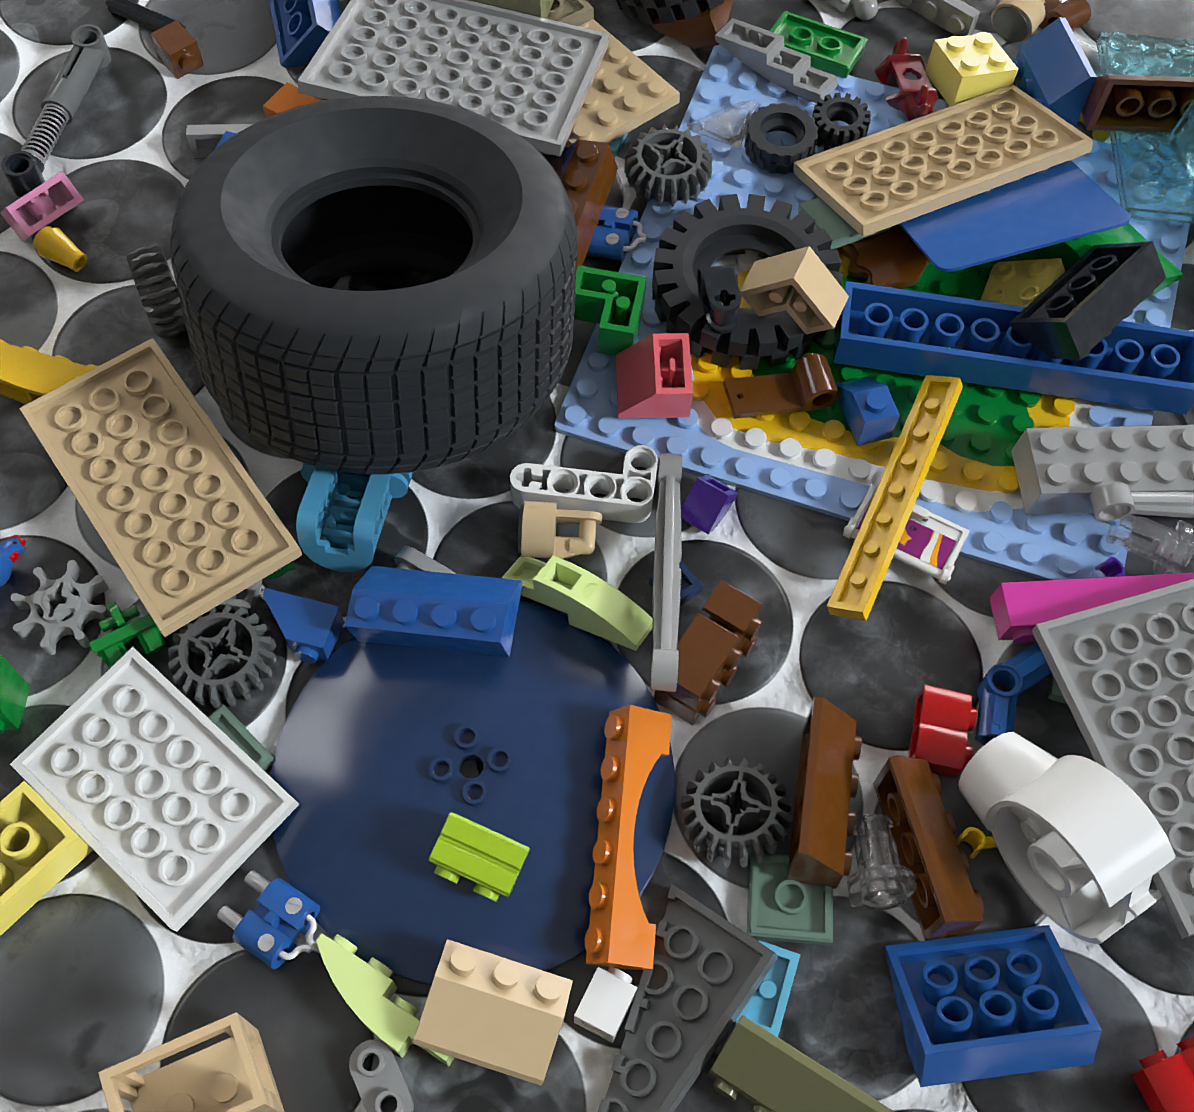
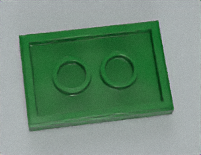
(828, 46)

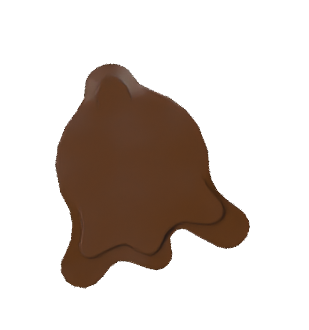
(885, 259)

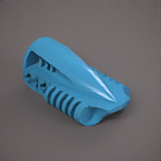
(347, 513)

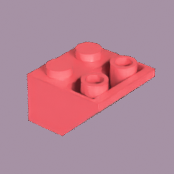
(655, 377)

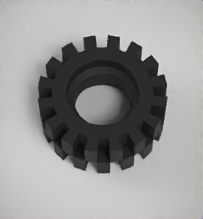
(843, 110)

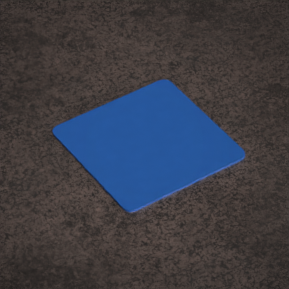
(1016, 218)

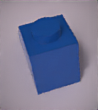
(868, 409)
(306, 624)

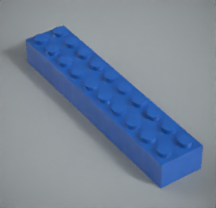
(975, 342)

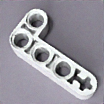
(586, 483)

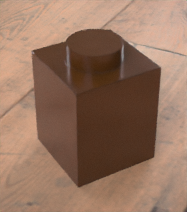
(177, 49)

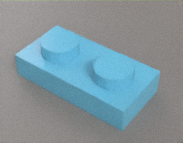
(771, 997)

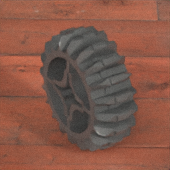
(668, 165)
(156, 289)
(215, 638)
(704, 801)

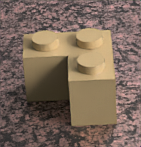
(797, 284)

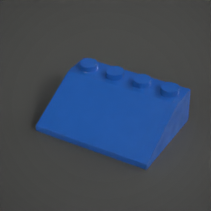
(990, 1006)

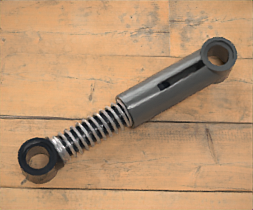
(59, 107)

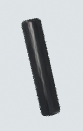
(139, 14)

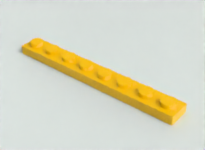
(894, 498)

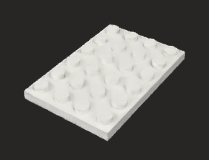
(154, 788)

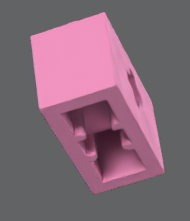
(42, 206)

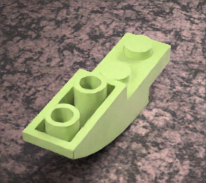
(584, 597)
(368, 993)

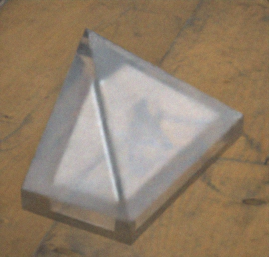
(727, 124)

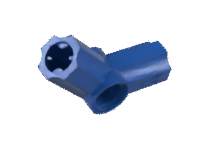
(998, 708)

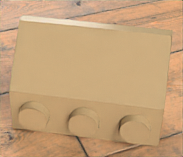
(494, 1012)

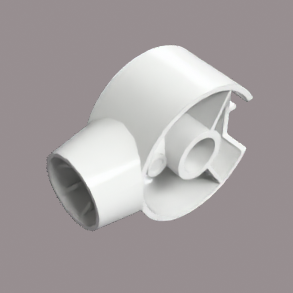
(1068, 834)

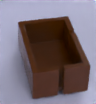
(711, 652)

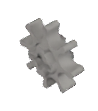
(61, 607)

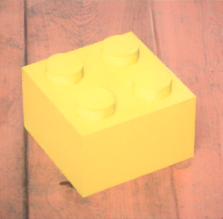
(969, 67)

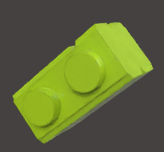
(479, 856)

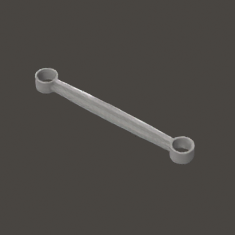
(1116, 502)
(667, 575)

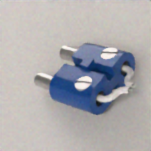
(614, 232)
(275, 922)

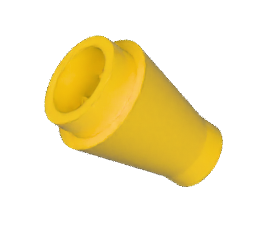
(57, 247)

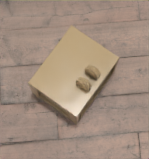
(216, 1079)

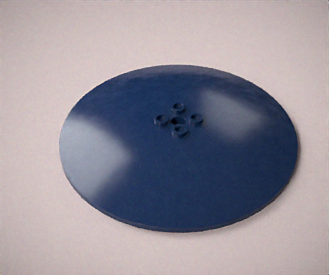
(378, 772)

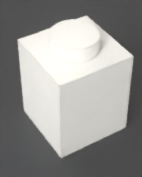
(606, 1003)

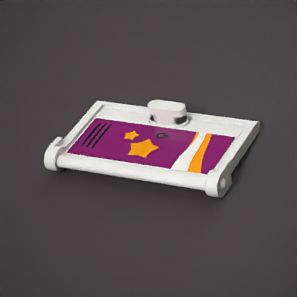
(923, 545)

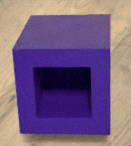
(707, 503)

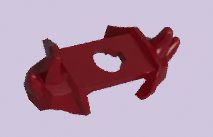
(915, 97)

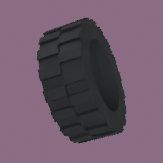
(780, 118)

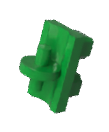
(112, 645)

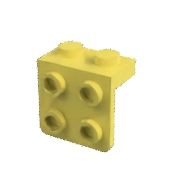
(1021, 281)

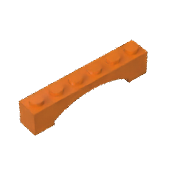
(618, 926)

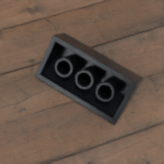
(1090, 299)

